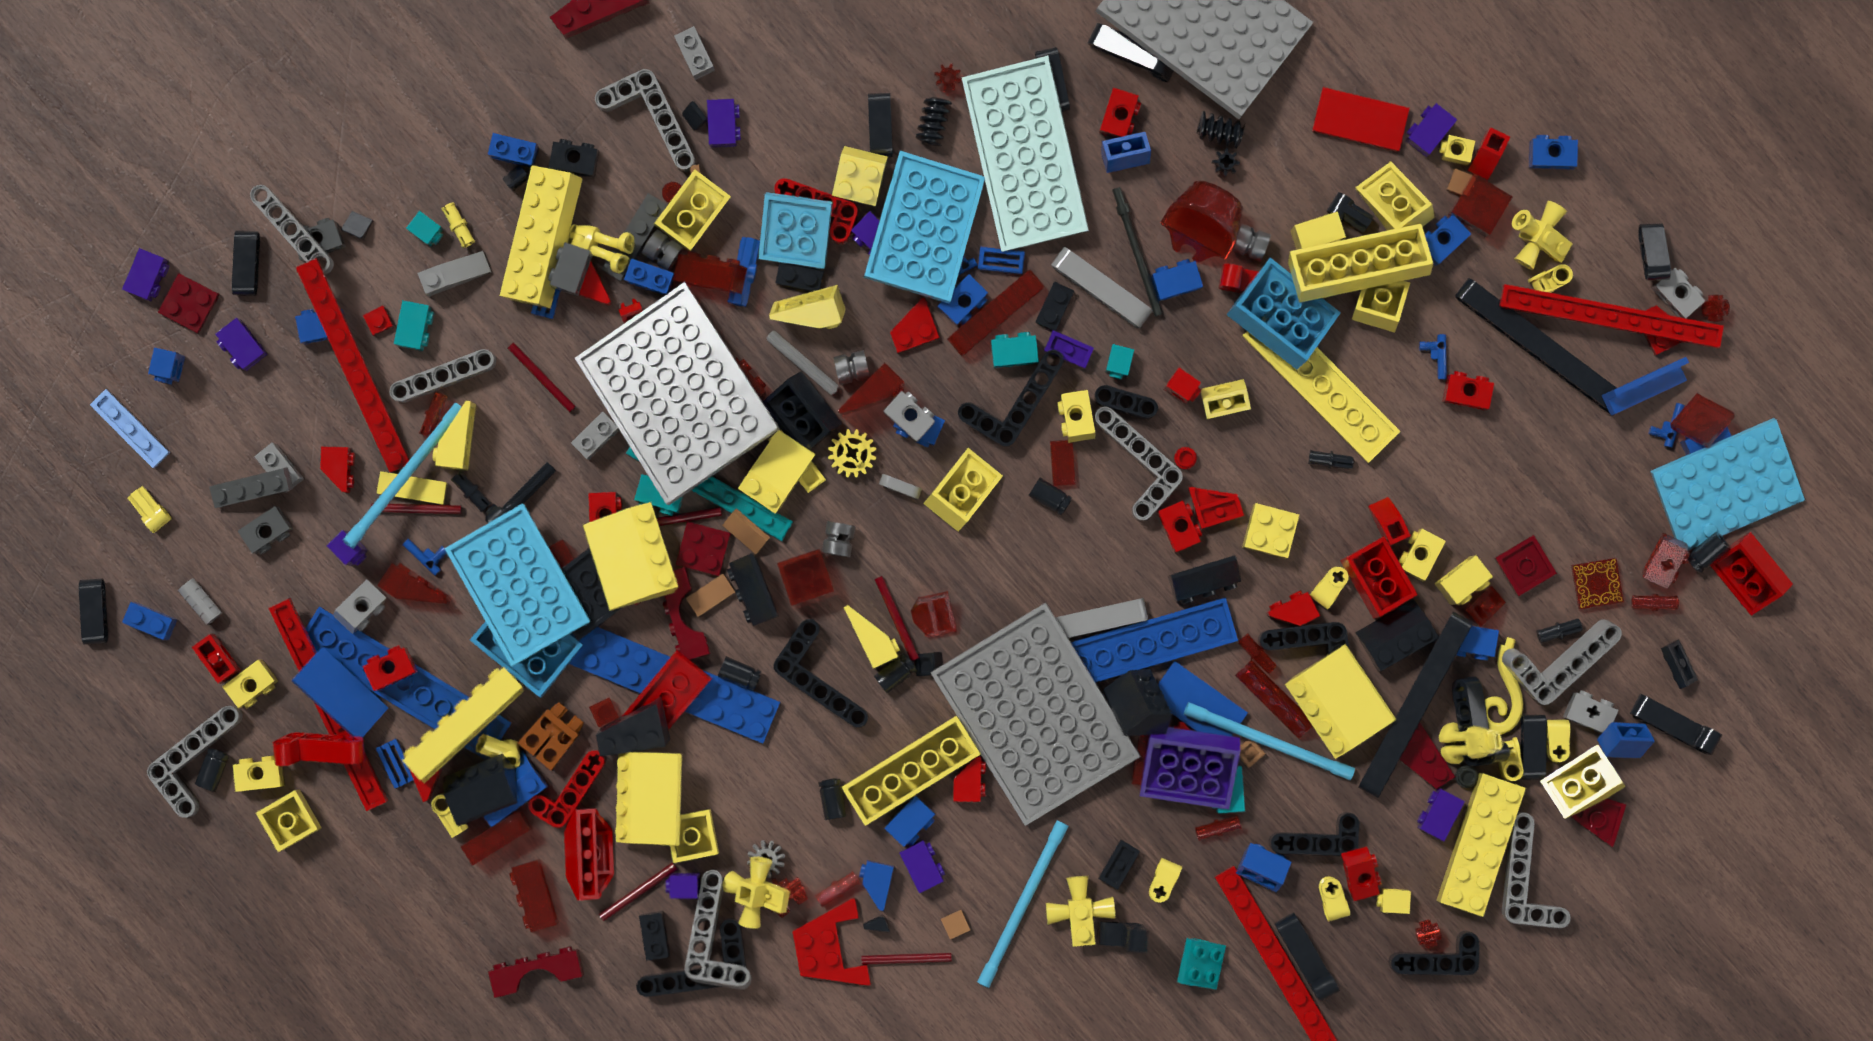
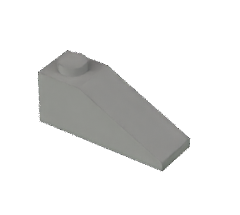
(453, 273)

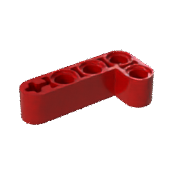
(838, 205)
(1235, 278)
(318, 748)
(572, 786)

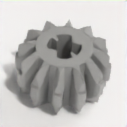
(770, 853)

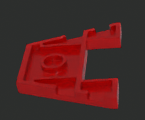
(820, 950)

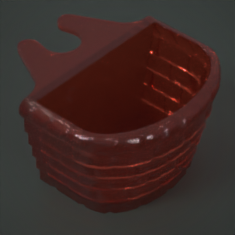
(1204, 219)

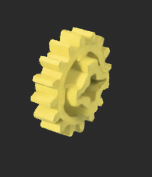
(861, 447)

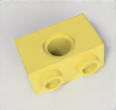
(1225, 399)
(1076, 403)
(1432, 546)
(238, 689)
(245, 779)

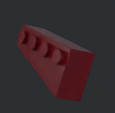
(584, 14)

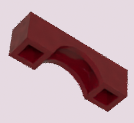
(690, 642)
(563, 965)

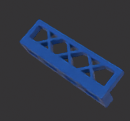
(1645, 387)

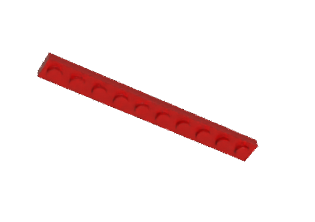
(1611, 316)
(353, 364)
(302, 651)
(1274, 956)

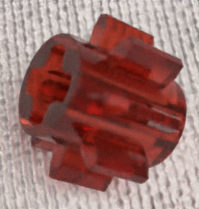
(944, 71)
(1715, 308)
(1428, 933)

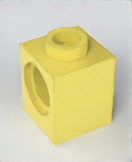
(1466, 150)
(1394, 901)

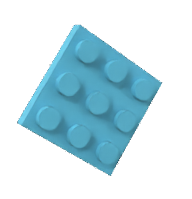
(795, 230)

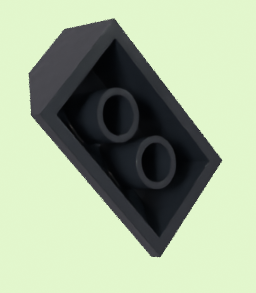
(801, 411)
(1205, 579)
(752, 590)
(1396, 635)
(1138, 704)
(480, 789)

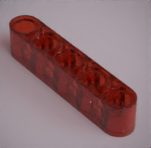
(995, 312)

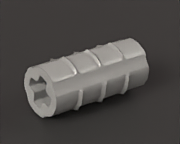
(200, 601)

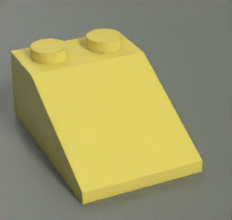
(1395, 199)
(691, 210)
(812, 309)
(455, 444)
(776, 471)
(963, 489)
(874, 641)
(1583, 782)

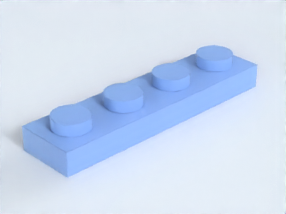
(129, 428)

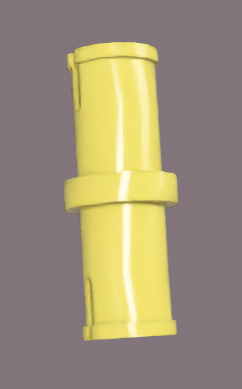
(458, 225)

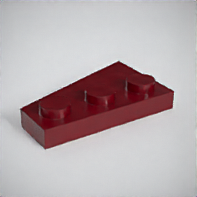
(1426, 760)
(1602, 819)

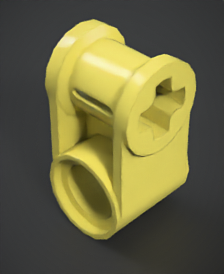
(1547, 280)
(1328, 590)
(1557, 735)
(1514, 759)
(1165, 876)
(1334, 903)

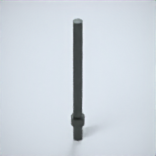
(1123, 210)

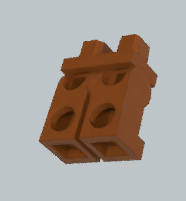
(551, 728)

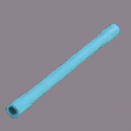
(361, 527)
(1203, 715)
(992, 966)

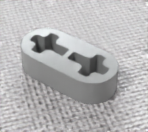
(900, 486)

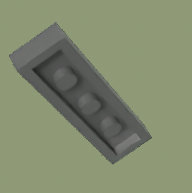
(641, 228)
(251, 487)

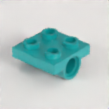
(1201, 963)

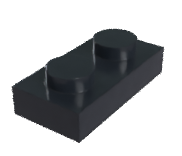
(799, 277)
(1054, 306)
(1679, 664)
(1119, 864)

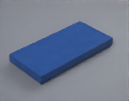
(1182, 686)
(339, 693)

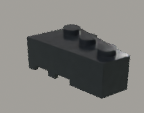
(637, 731)

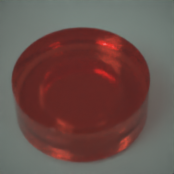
(670, 190)

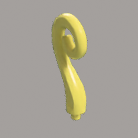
(1515, 694)

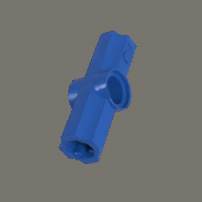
(747, 256)

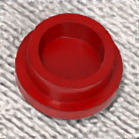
(1185, 458)

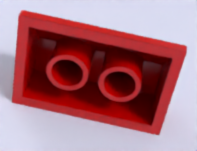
(1751, 574)
(1378, 577)

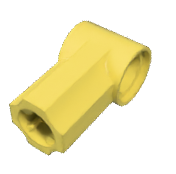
(152, 514)
(492, 747)
(447, 818)

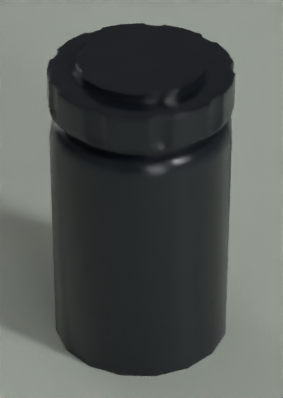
(1050, 496)
(1708, 552)
(739, 673)
(895, 673)
(212, 769)
(832, 799)

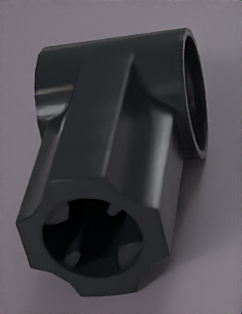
(1350, 212)

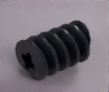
(933, 120)
(1219, 129)

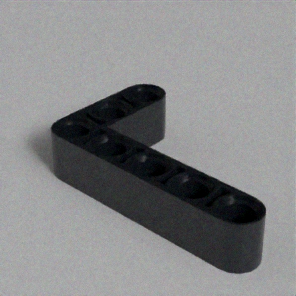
(1019, 405)
(814, 681)
(680, 975)

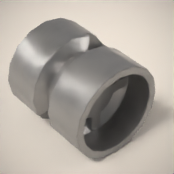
(1251, 242)
(663, 250)
(851, 367)
(838, 547)

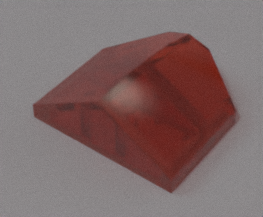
(934, 614)

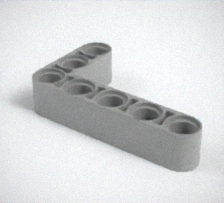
(657, 112)
(1143, 459)
(1563, 664)
(188, 754)
(1522, 879)
(707, 937)

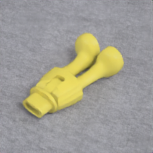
(589, 238)
(1478, 742)

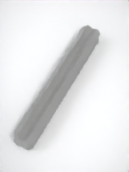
(802, 362)

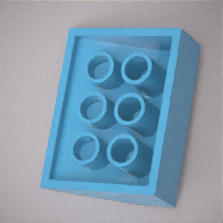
(1277, 319)
(536, 671)

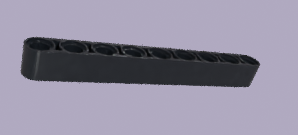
(1535, 342)
(1415, 704)

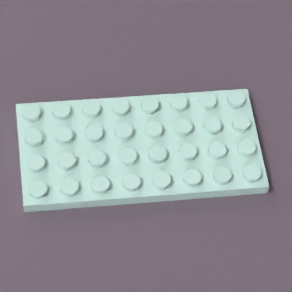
(1025, 154)

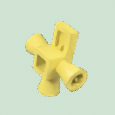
(1541, 235)
(756, 892)
(1080, 911)

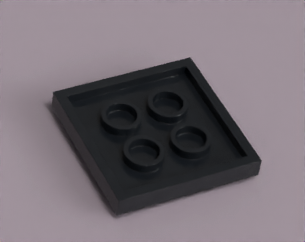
(587, 586)

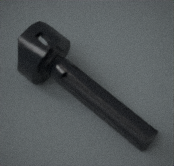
(522, 494)

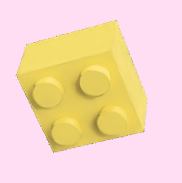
(859, 176)
(1318, 231)
(1381, 305)
(1270, 531)
(1463, 580)
(288, 820)
(696, 837)

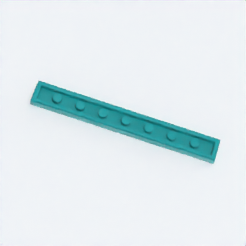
(730, 499)

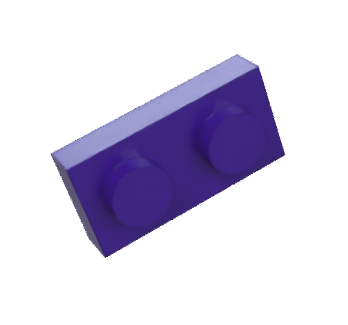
(1072, 350)

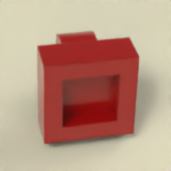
(630, 311)

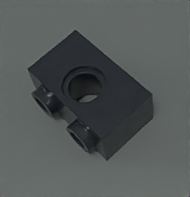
(584, 167)
(654, 935)

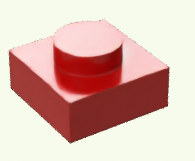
(378, 320)

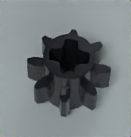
(1230, 158)

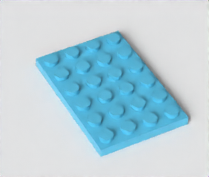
(924, 227)
(1728, 484)
(517, 585)

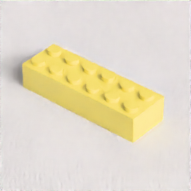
(539, 234)
(1360, 263)
(463, 724)
(910, 770)
(1481, 844)

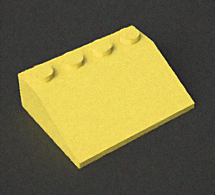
(630, 556)
(1340, 701)
(648, 798)

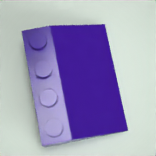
(1190, 767)

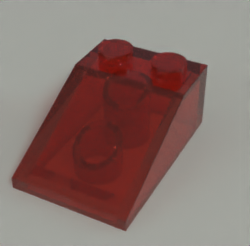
(876, 390)

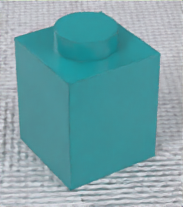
(425, 229)
(1119, 361)

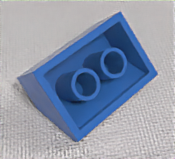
(528, 785)

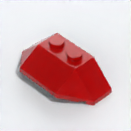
(588, 854)

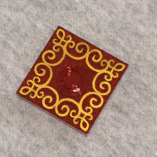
(1597, 583)

